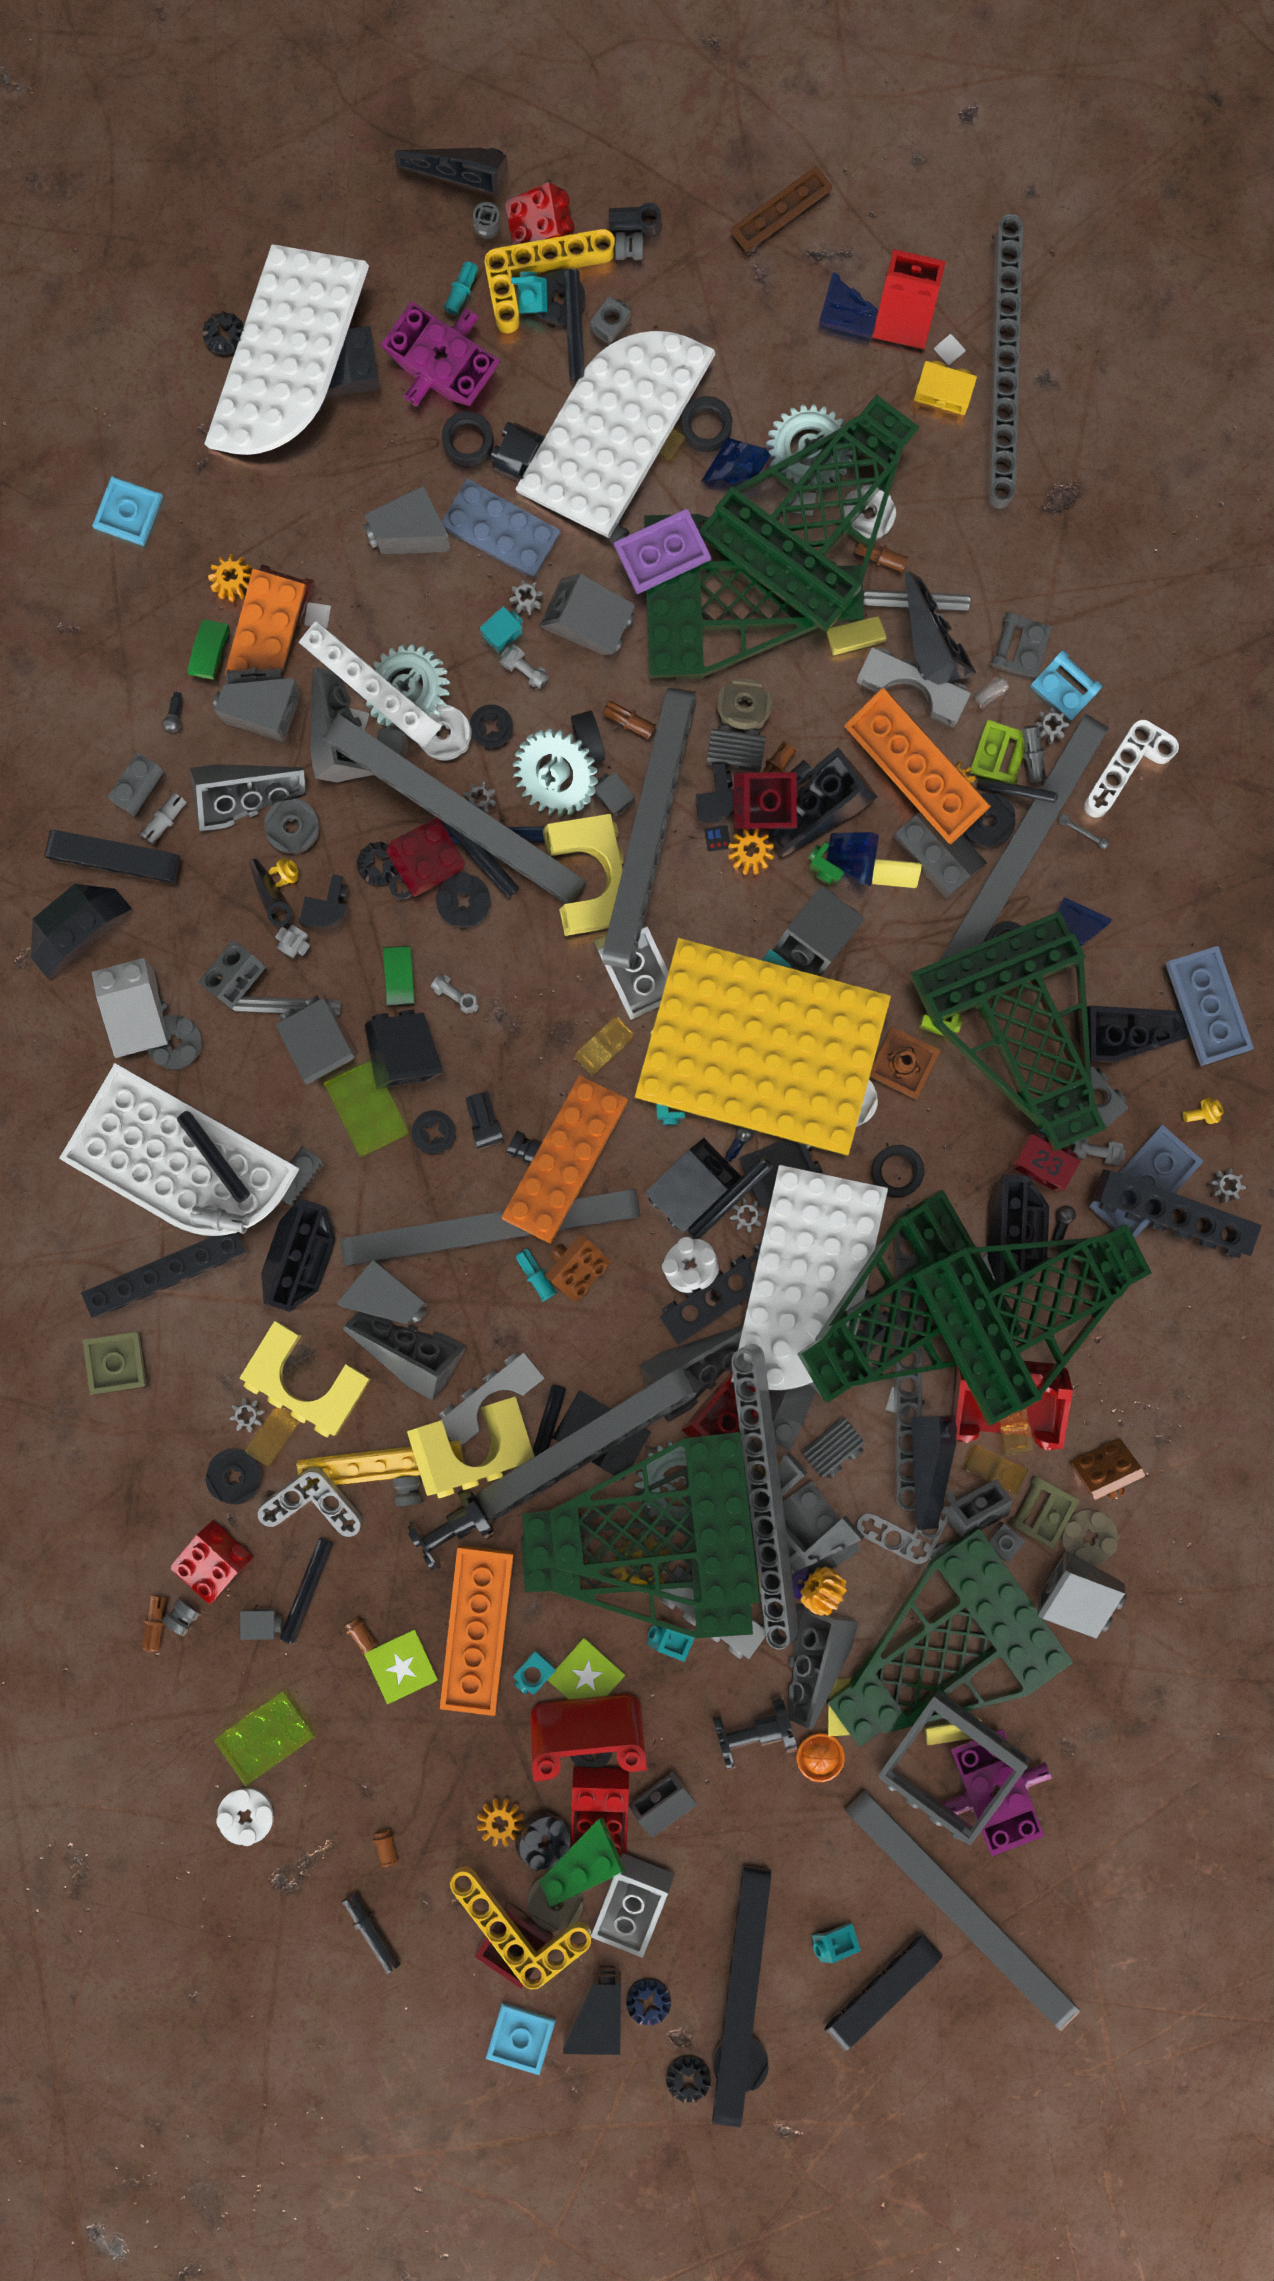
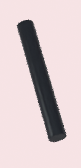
(1018, 790)

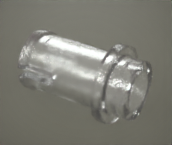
(991, 691)

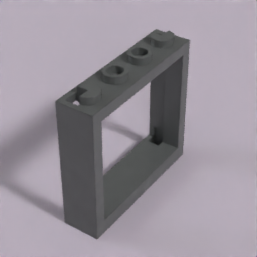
(982, 1734)

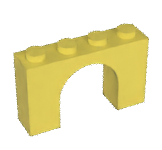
(598, 838)
(266, 1375)
(443, 1471)

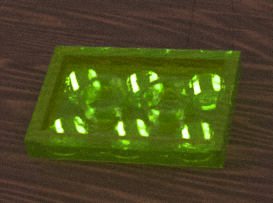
(366, 1111)
(264, 1738)

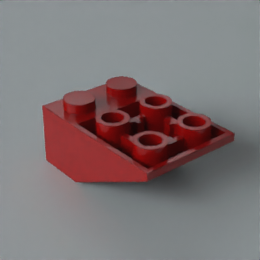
(908, 299)
(599, 1795)

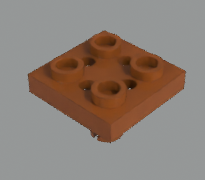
(897, 1044)
(576, 1267)
(1108, 1469)

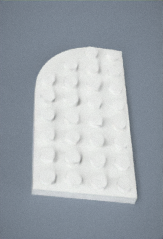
(286, 349)
(614, 427)
(145, 1155)
(809, 1256)

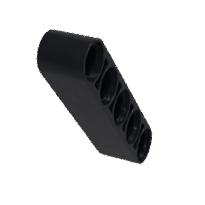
(112, 856)
(883, 1992)

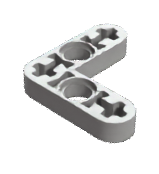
(316, 1494)
(907, 1539)

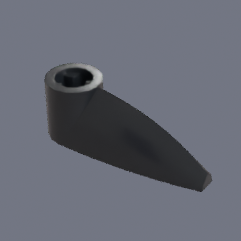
(271, 896)

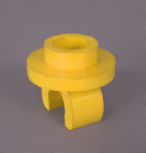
(287, 870)

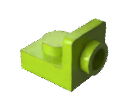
(954, 1024)

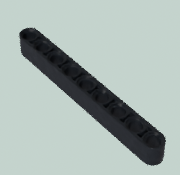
(741, 1997)

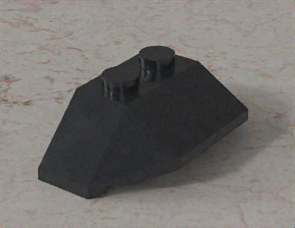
(74, 924)
(1017, 1217)
(297, 1256)

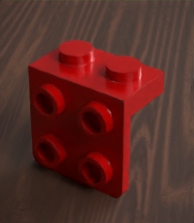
(539, 214)
(210, 1562)

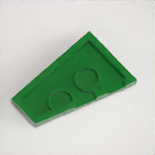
(583, 1866)

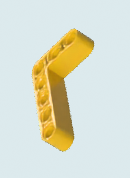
(538, 263)
(513, 1935)

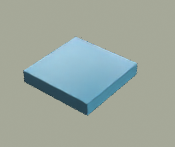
(127, 511)
(520, 2038)

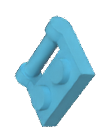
(1060, 692)

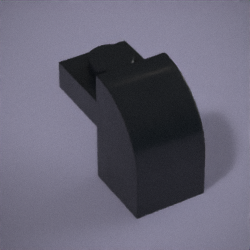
(718, 805)
(326, 914)

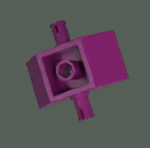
(422, 338)
(1015, 1818)

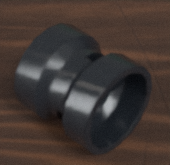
(523, 1147)

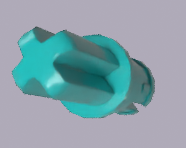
(461, 288)
(535, 1274)

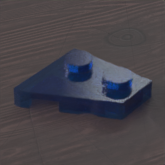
(847, 310)
(736, 462)
(854, 854)
(1082, 920)

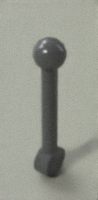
(1065, 820)

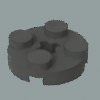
(291, 810)
(185, 1052)

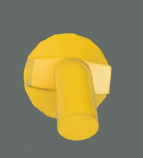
(1210, 1111)

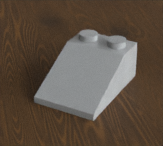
(644, 983)
(130, 1007)
(633, 1906)

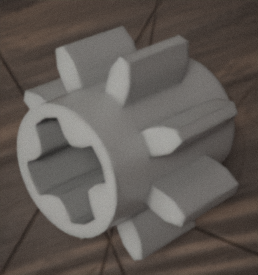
(524, 590)
(1057, 720)
(476, 791)
(292, 941)
(1234, 1188)
(751, 1209)
(253, 1420)

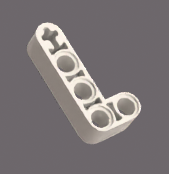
(1123, 770)

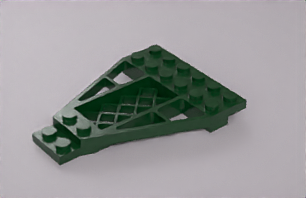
(782, 558)
(677, 614)
(999, 968)
(978, 1333)
(835, 1357)
(719, 1522)
(1001, 1613)
(709, 1622)

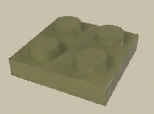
(114, 1363)

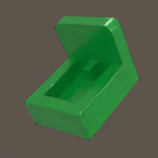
(825, 870)

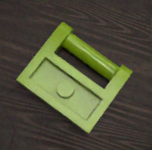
(992, 750)

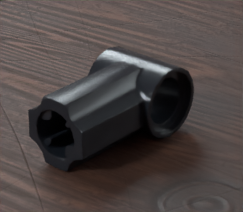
(631, 219)
(485, 1125)

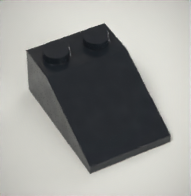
(356, 364)
(587, 1409)

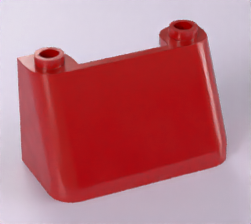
(1046, 1417)
(587, 1728)

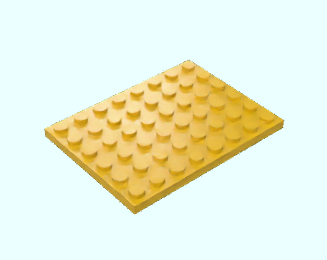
(763, 1046)

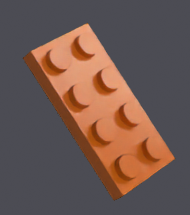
(266, 622)

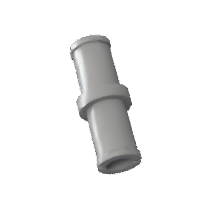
(163, 818)
(219, 1219)

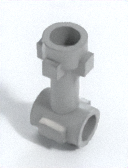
(513, 657)
(467, 1001)
(1113, 1153)

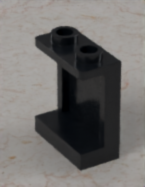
(783, 1153)

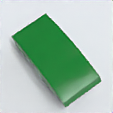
(207, 649)
(398, 975)

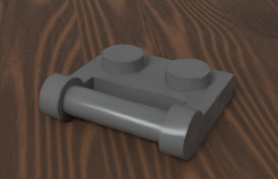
(1030, 646)

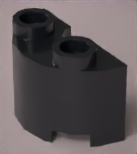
(515, 451)

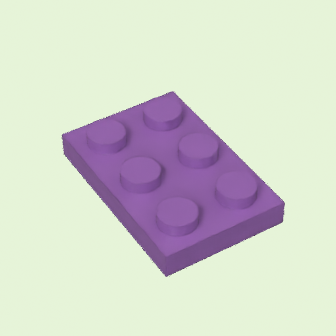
(662, 551)

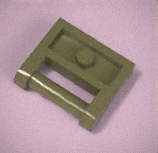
(1052, 1517)

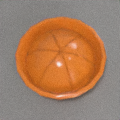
(820, 1757)

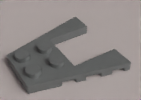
(836, 1539)

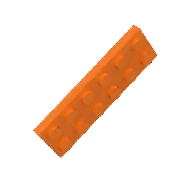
(917, 766)
(565, 1159)
(476, 1630)

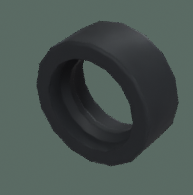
(708, 403)
(460, 419)
(587, 731)
(911, 1155)

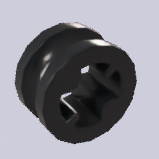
(393, 888)

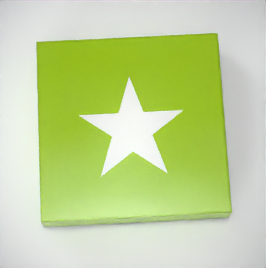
(401, 1666)
(586, 1673)

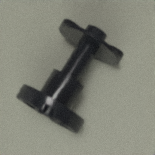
(459, 1524)
(766, 1730)

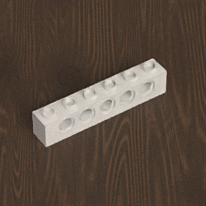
(370, 684)

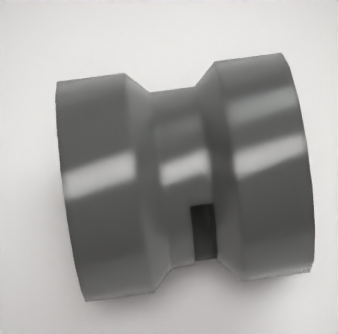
(486, 226)
(622, 246)
(407, 1490)
(181, 1616)

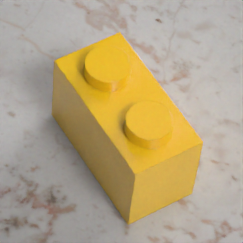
(945, 387)

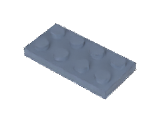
(500, 528)
(1209, 1005)
(1159, 1162)

